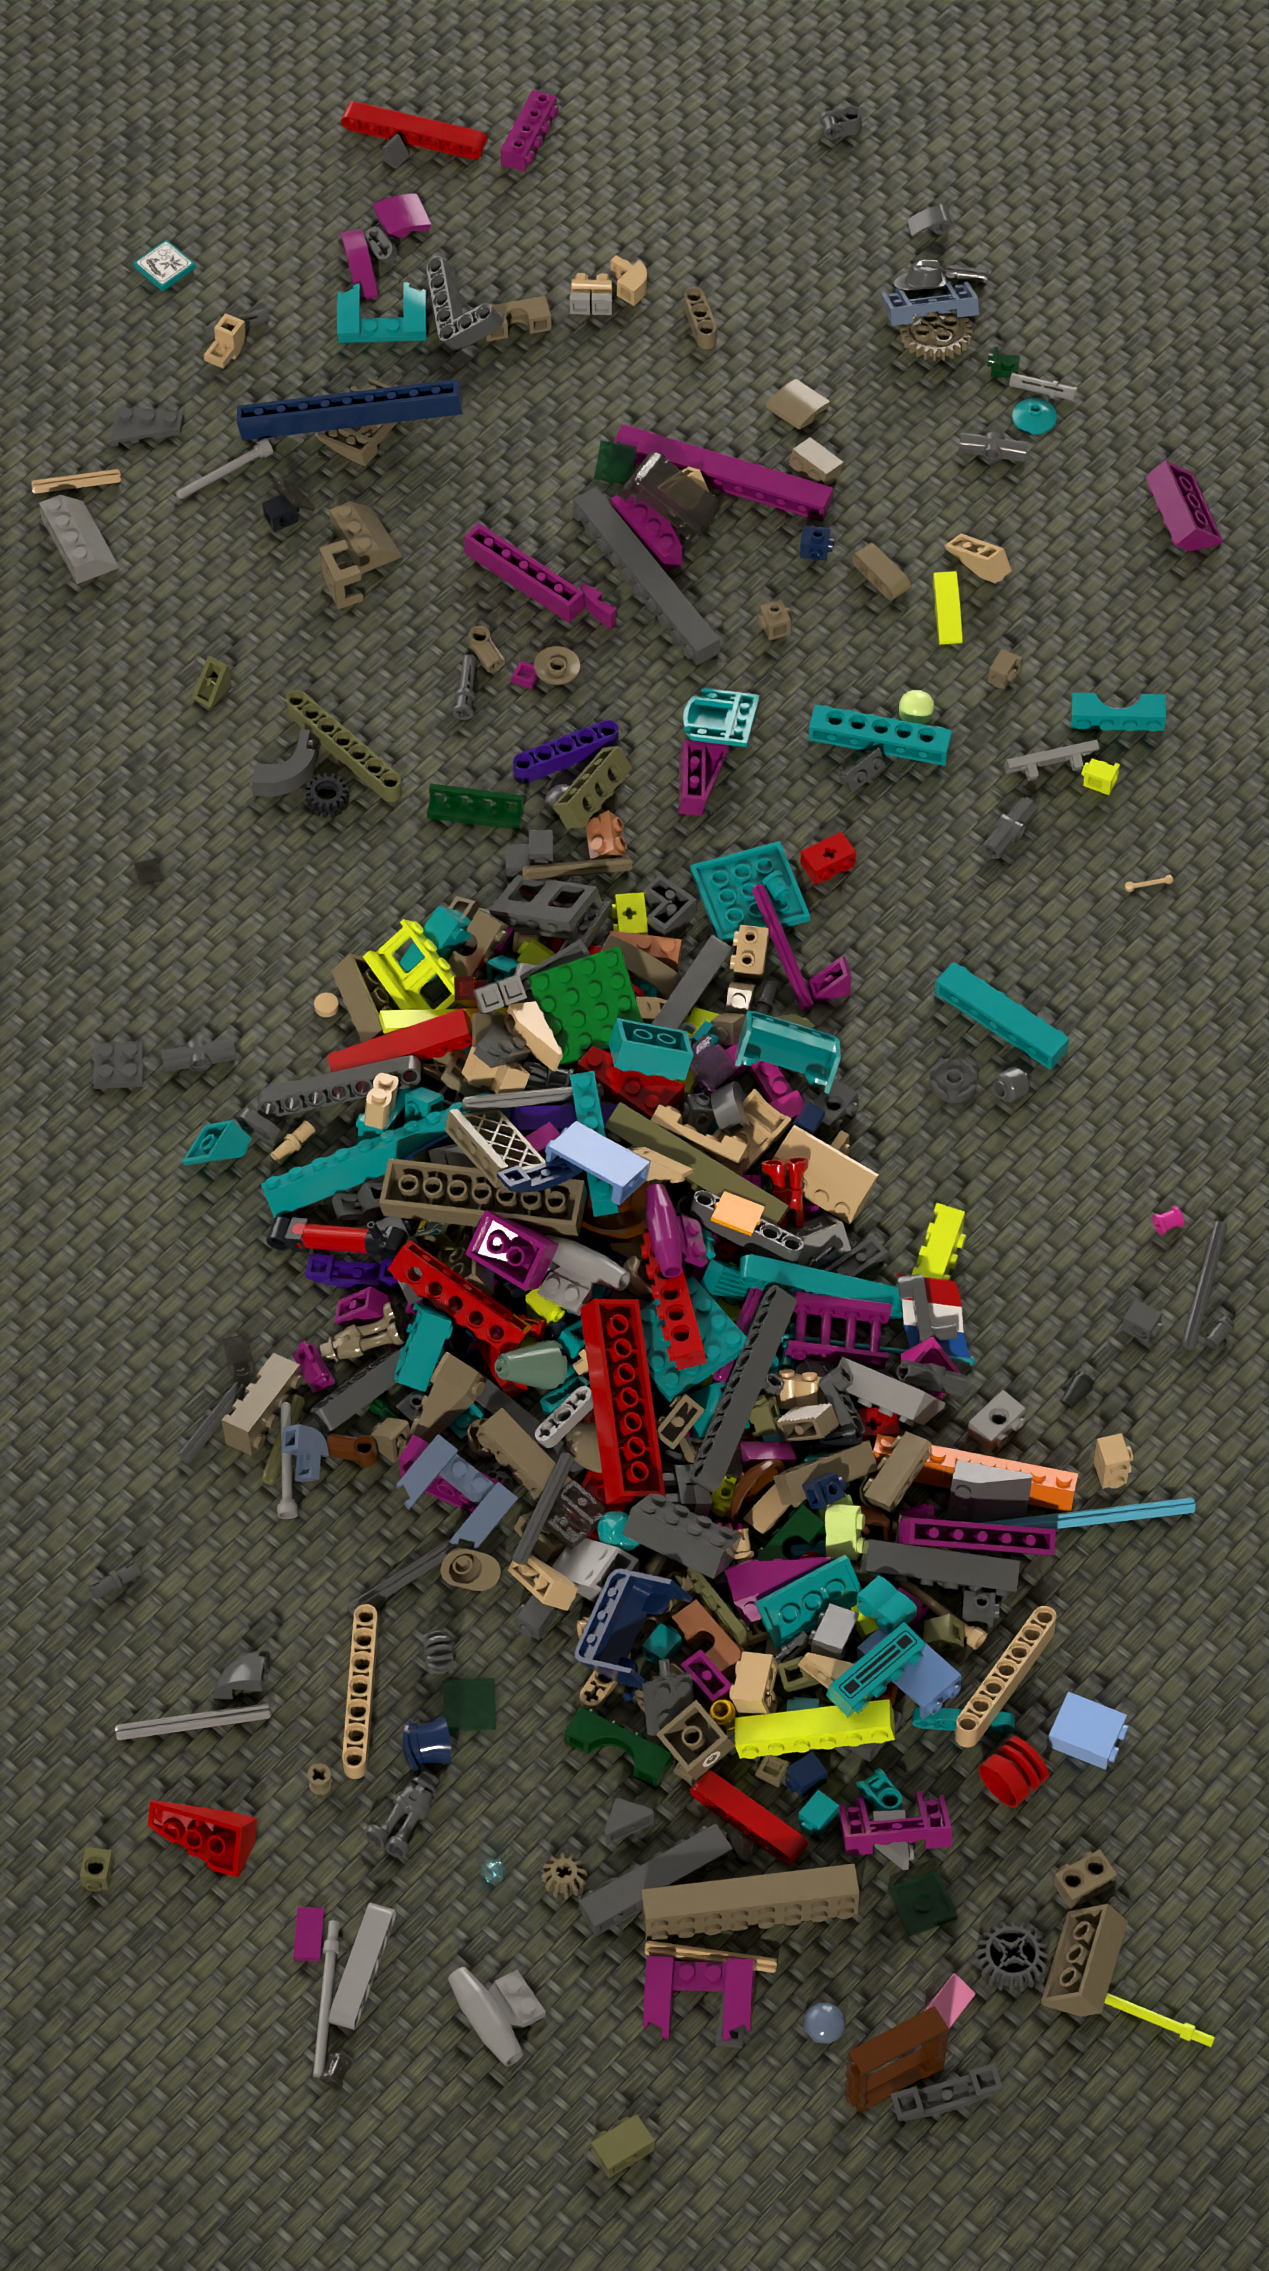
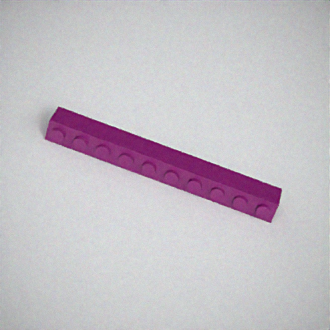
(735, 475)

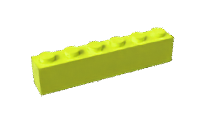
(812, 1730)

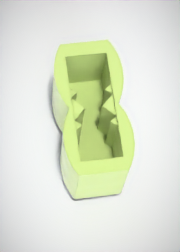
(843, 1531)

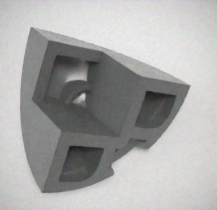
(243, 1674)

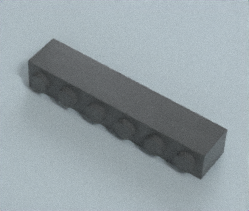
(940, 1566)
(677, 1866)

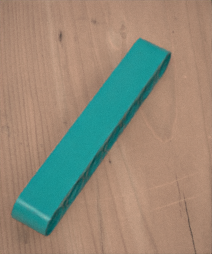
(766, 1272)

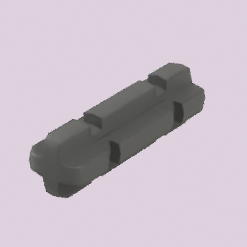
(966, 273)

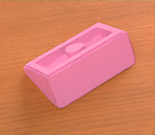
(952, 1999)

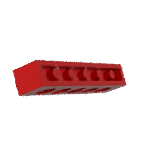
(472, 1297)
(686, 1352)

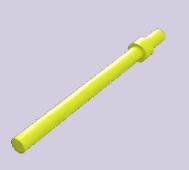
(1185, 2030)

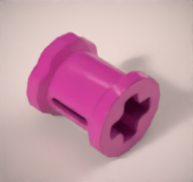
(1168, 1220)

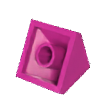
(929, 1353)

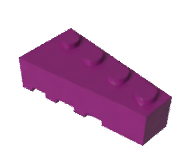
(440, 1487)

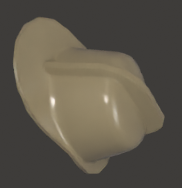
(470, 1569)

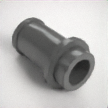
(1220, 1331)

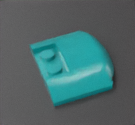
(721, 717)

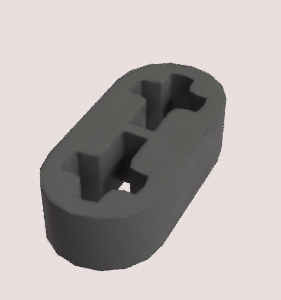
(384, 242)
(258, 1126)

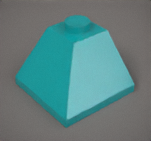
(218, 1143)

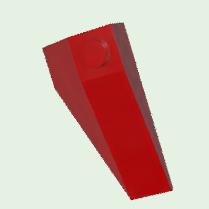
(213, 1835)

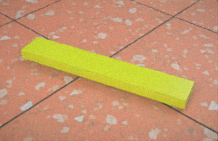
(398, 1019)

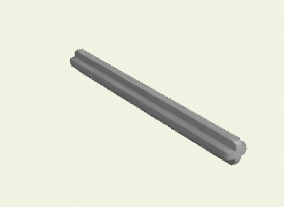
(521, 1098)
(192, 1721)

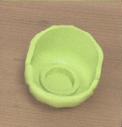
(916, 707)

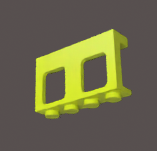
(405, 986)

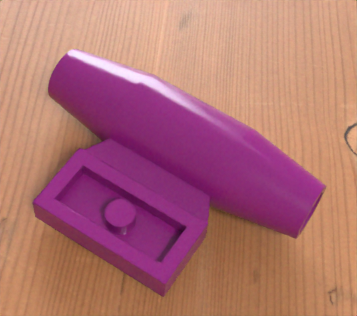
(672, 1234)

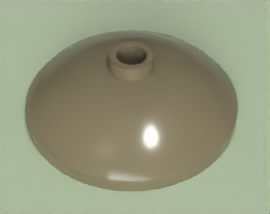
(583, 1445)

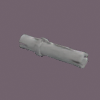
(1068, 392)

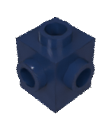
(816, 543)

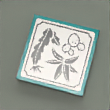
(164, 265)

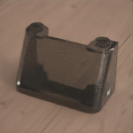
(672, 496)

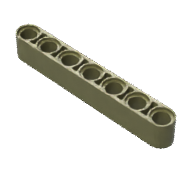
(334, 736)

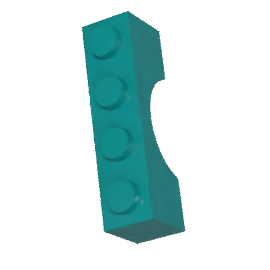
(1091, 713)

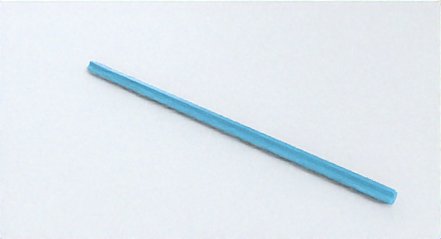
(1064, 1520)

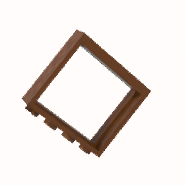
(923, 2029)

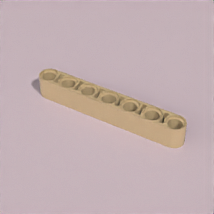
(1005, 1676)
(360, 1702)

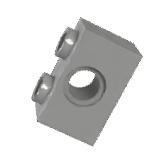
(1000, 1408)

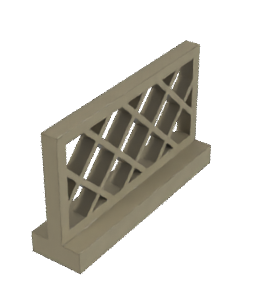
(482, 1151)

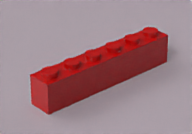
(422, 1040)

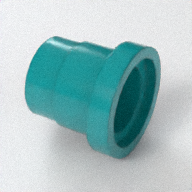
(776, 885)

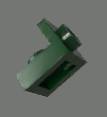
(1002, 364)

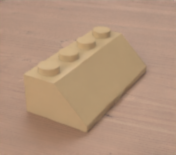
(831, 1177)

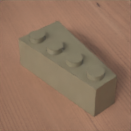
(261, 1404)

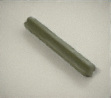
(274, 1461)

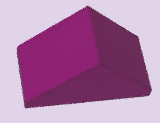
(832, 981)

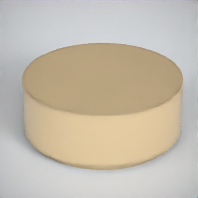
(326, 1005)

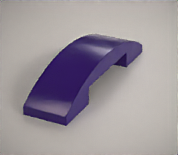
(349, 1274)

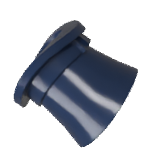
(426, 1743)

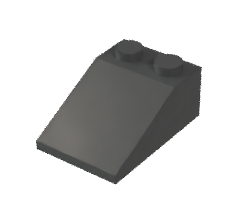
(987, 1493)

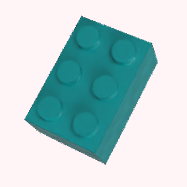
(650, 1049)

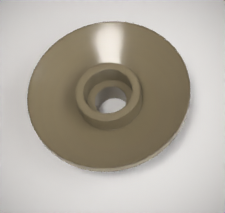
(557, 658)

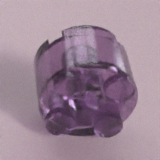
(710, 1064)

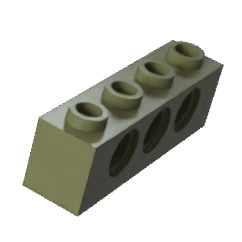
(592, 787)

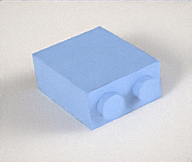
(1088, 1731)

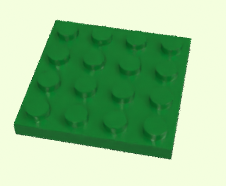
(585, 1000)

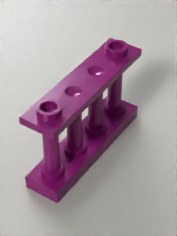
(848, 1309)

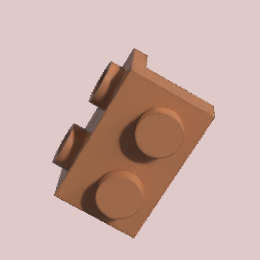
(605, 836)

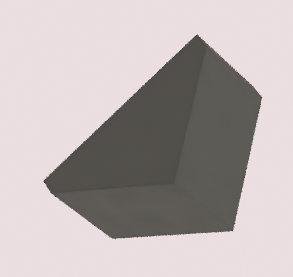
(626, 1819)

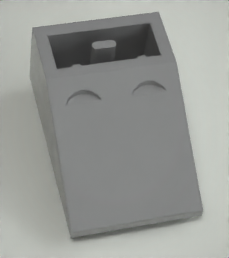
(591, 1564)

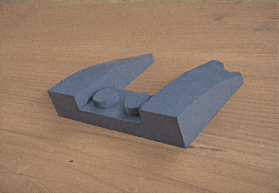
(901, 309)
(492, 1499)

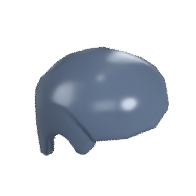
(824, 2023)

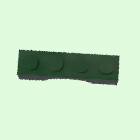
(591, 1731)

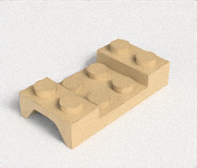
(765, 1126)
(730, 1152)

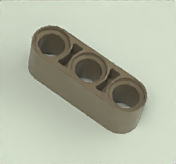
(700, 318)
(881, 571)

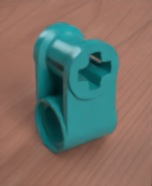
(879, 1790)

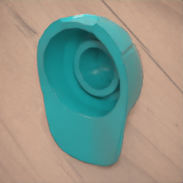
(611, 1529)

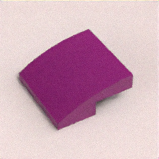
(401, 215)

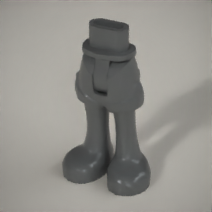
(411, 1801)

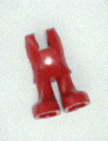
(790, 1194)

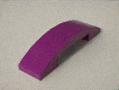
(359, 263)

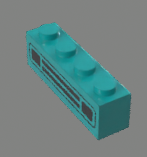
(876, 1669)

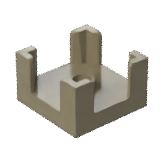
(339, 575)

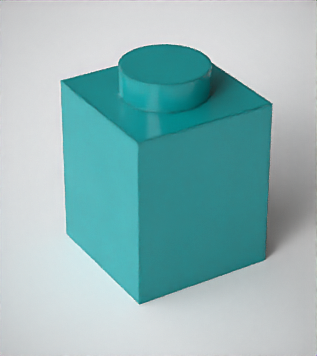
(661, 1644)
(818, 1814)

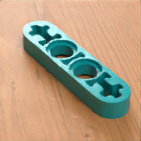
(946, 1720)

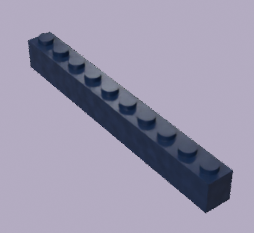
(349, 409)

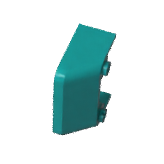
(789, 1047)

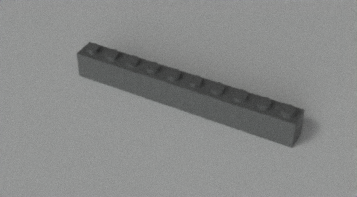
(646, 576)

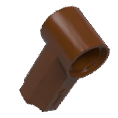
(351, 1447)

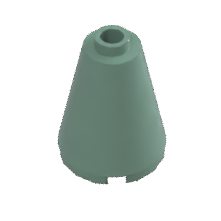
(534, 1365)

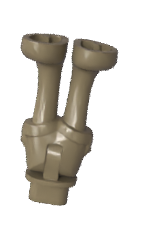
(352, 1340)

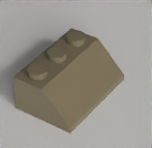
(364, 534)
(897, 1472)

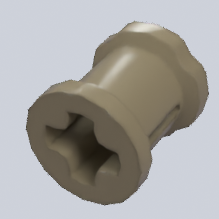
(320, 1779)

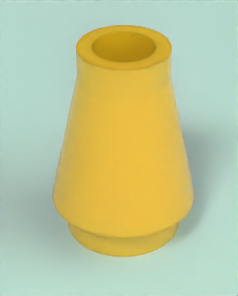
(723, 1713)

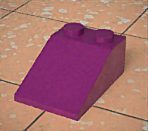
(512, 1250)

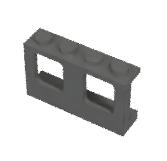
(538, 916)

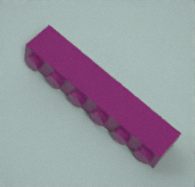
(524, 573)
(977, 1536)

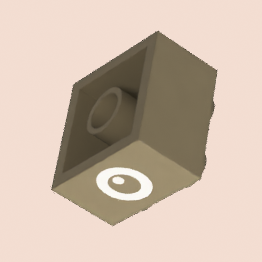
(695, 1740)

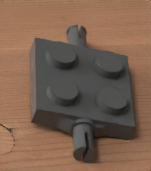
(666, 1697)

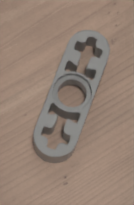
(548, 1426)

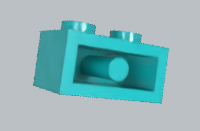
(421, 1103)

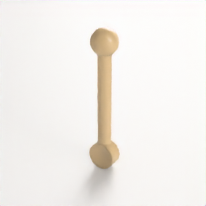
(1129, 886)

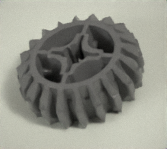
(997, 1941)

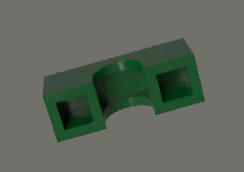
(801, 1526)

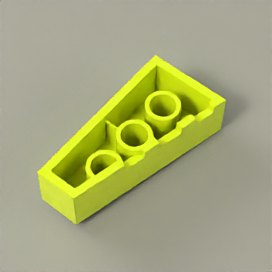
(941, 1243)

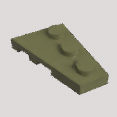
(721, 1611)

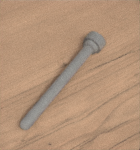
(260, 450)
(287, 1508)

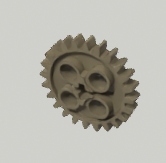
(937, 335)

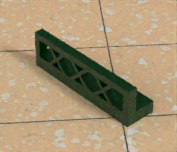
(475, 809)

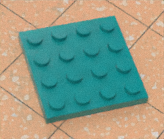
(728, 884)
(719, 1337)

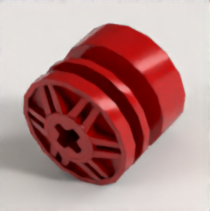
(1013, 1772)

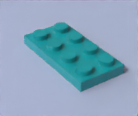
(802, 1601)

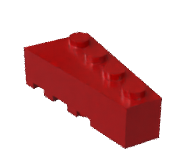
(631, 1087)

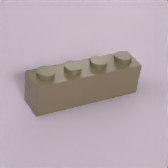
(517, 1452)
(848, 1462)

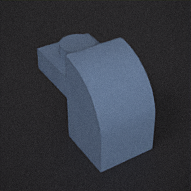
(309, 1448)

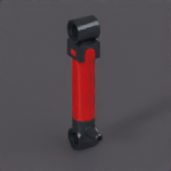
(303, 1236)

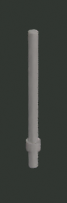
(330, 1949)

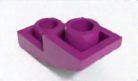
(593, 603)

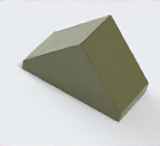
(212, 682)

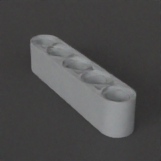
(362, 1966)

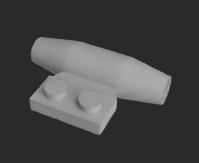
(579, 1269)
(497, 2010)

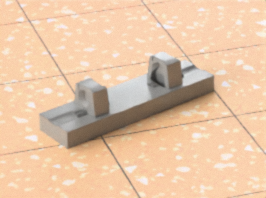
(1069, 753)

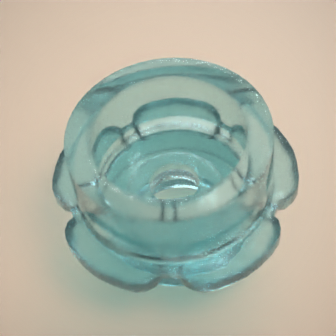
(492, 1870)

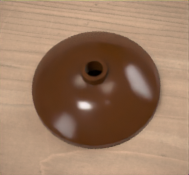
(752, 1486)

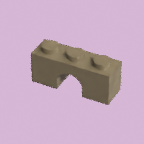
(531, 312)
(488, 932)

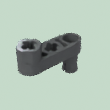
(914, 1287)
(834, 1388)

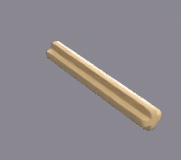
(76, 481)

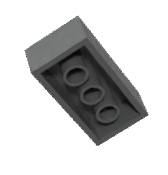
(682, 1535)

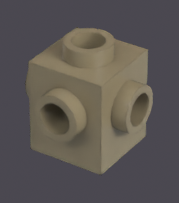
(775, 619)

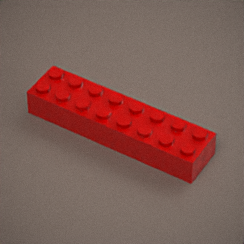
(622, 1400)

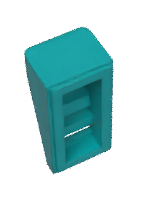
(570, 1341)

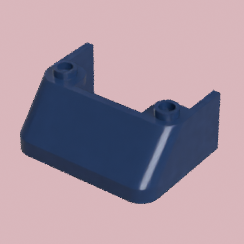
(618, 1620)

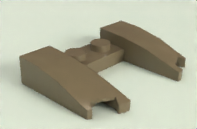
(359, 445)

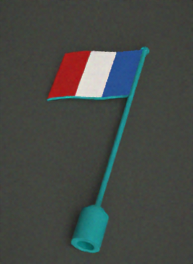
(944, 1309)

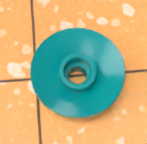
(1034, 416)

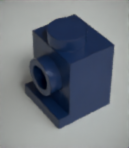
(824, 1490)

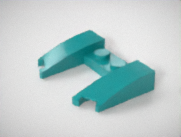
(407, 328)

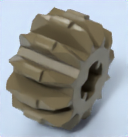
(558, 1869)

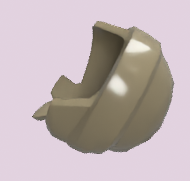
(639, 1282)

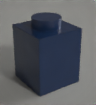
(805, 1775)

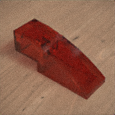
(463, 989)

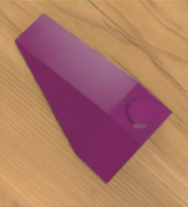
(758, 1579)

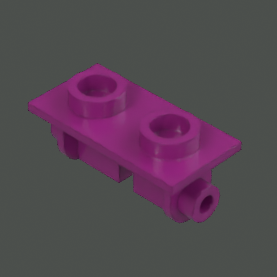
(313, 1367)

